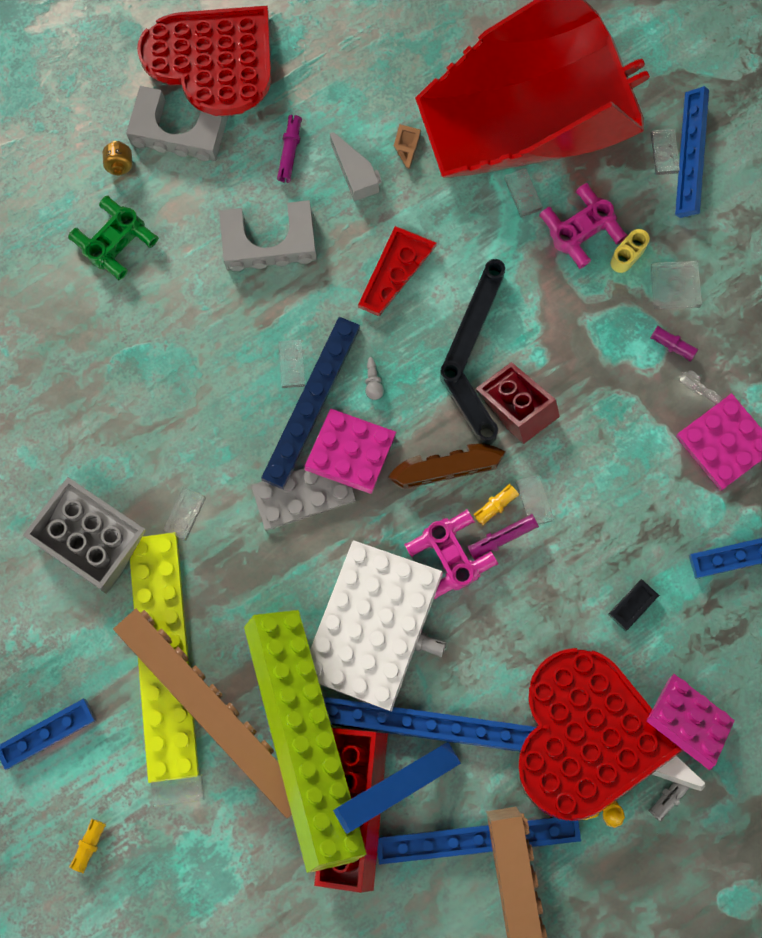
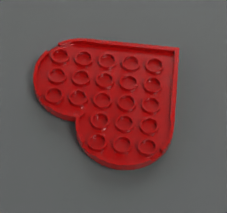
(214, 55)
(588, 736)

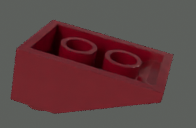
(519, 402)

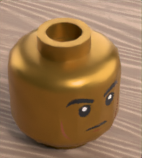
(117, 157)

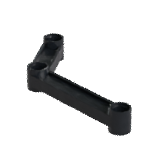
(462, 347)

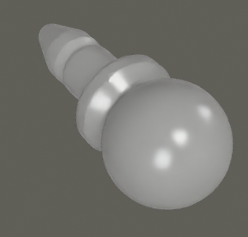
(374, 388)

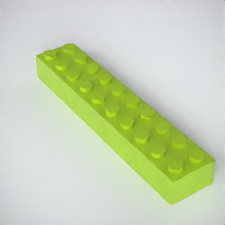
(302, 739)

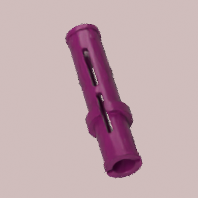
(291, 139)
(495, 540)

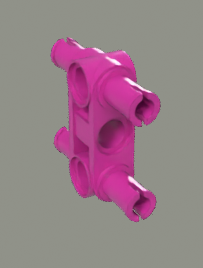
(583, 225)
(451, 553)

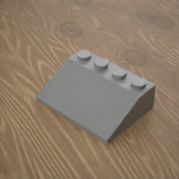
(85, 534)

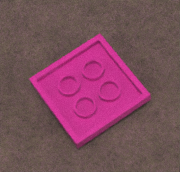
(724, 441)
(350, 451)
(691, 721)

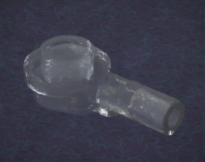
(691, 381)

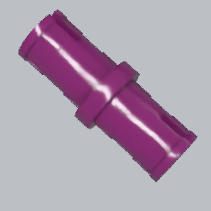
(674, 343)

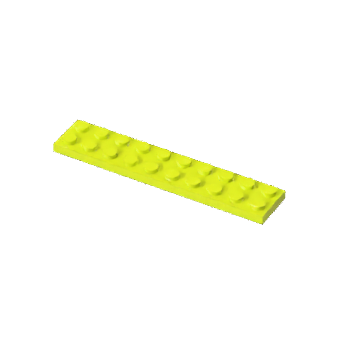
(166, 723)

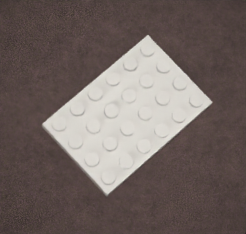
(373, 624)

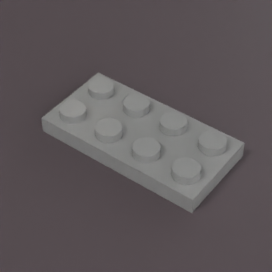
(301, 498)

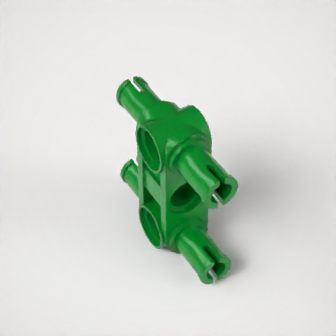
(113, 237)

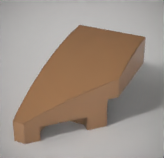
(406, 143)

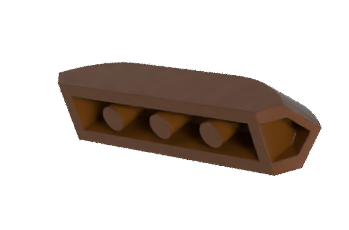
(476, 460)

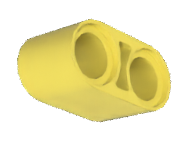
(630, 250)

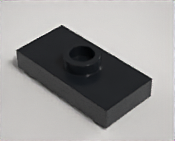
(633, 604)

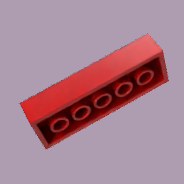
(363, 766)

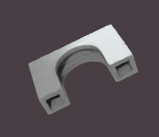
(144, 130)
(296, 247)

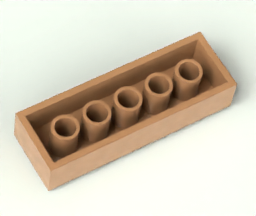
(515, 874)

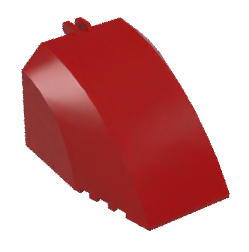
(532, 92)

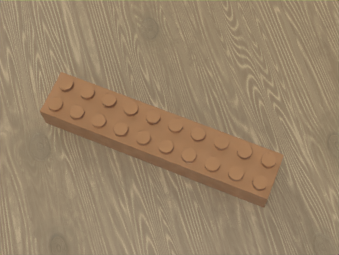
(205, 705)

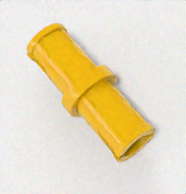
(496, 504)
(87, 845)

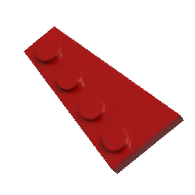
(397, 264)

